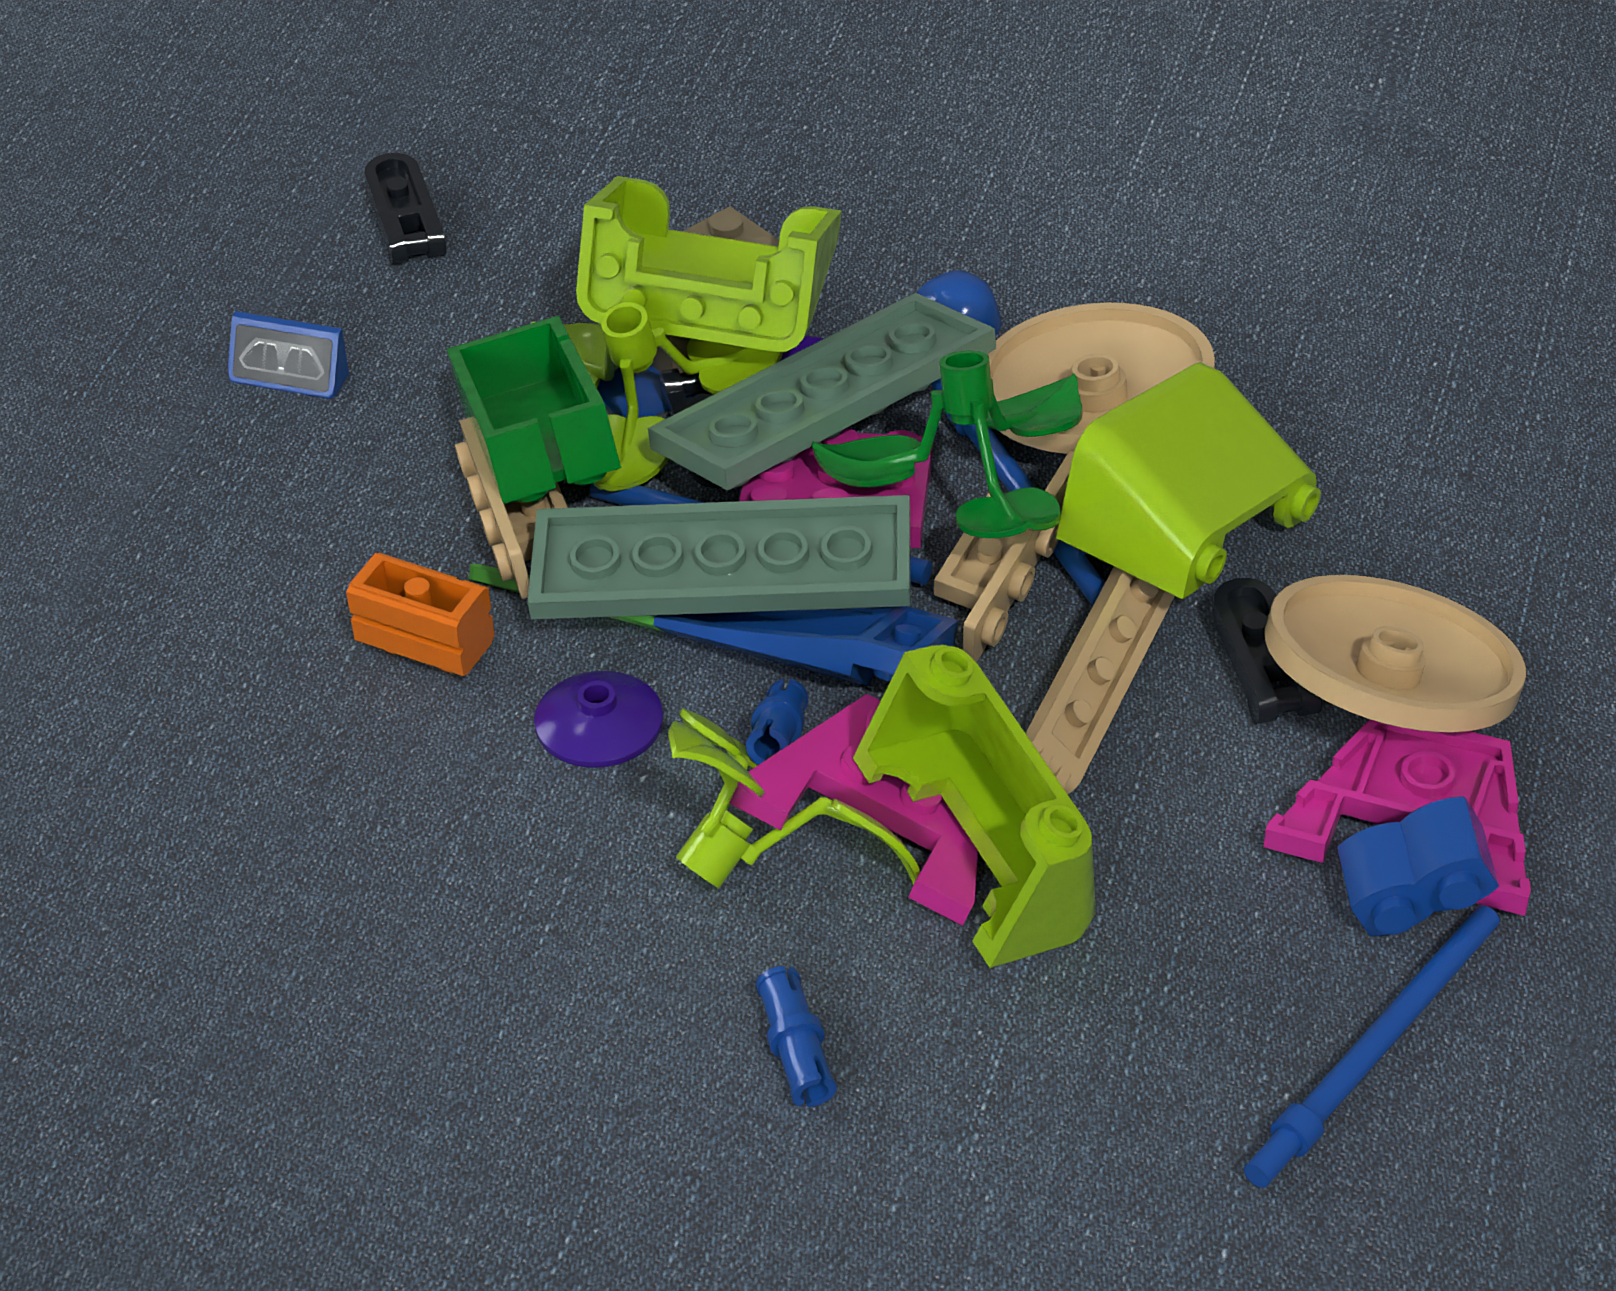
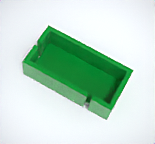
(534, 410)

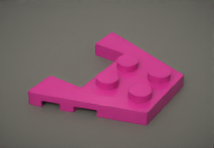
(826, 764)
(1395, 771)

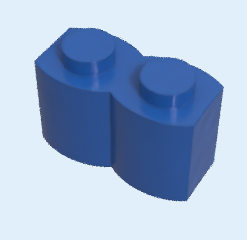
(1417, 866)

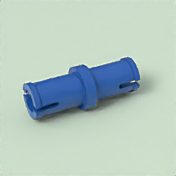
(777, 720)
(796, 1036)

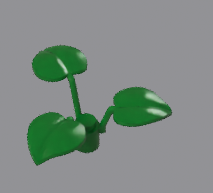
(970, 400)

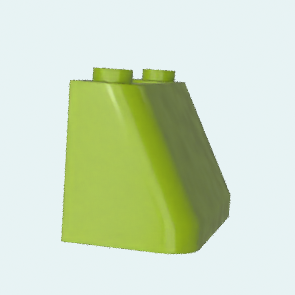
(698, 281)
(1176, 474)
(958, 740)

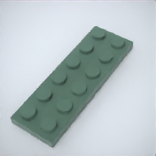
(817, 391)
(721, 557)

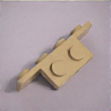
(507, 525)
(995, 572)

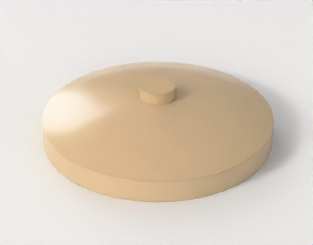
(1109, 348)
(1395, 653)

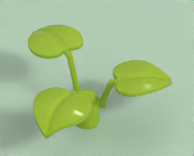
(631, 344)
(722, 836)

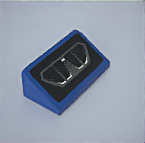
(287, 355)

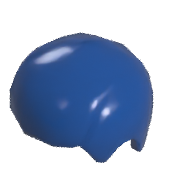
(964, 294)

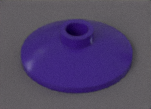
(598, 719)

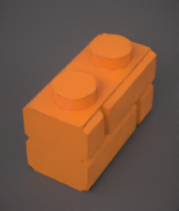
(420, 613)

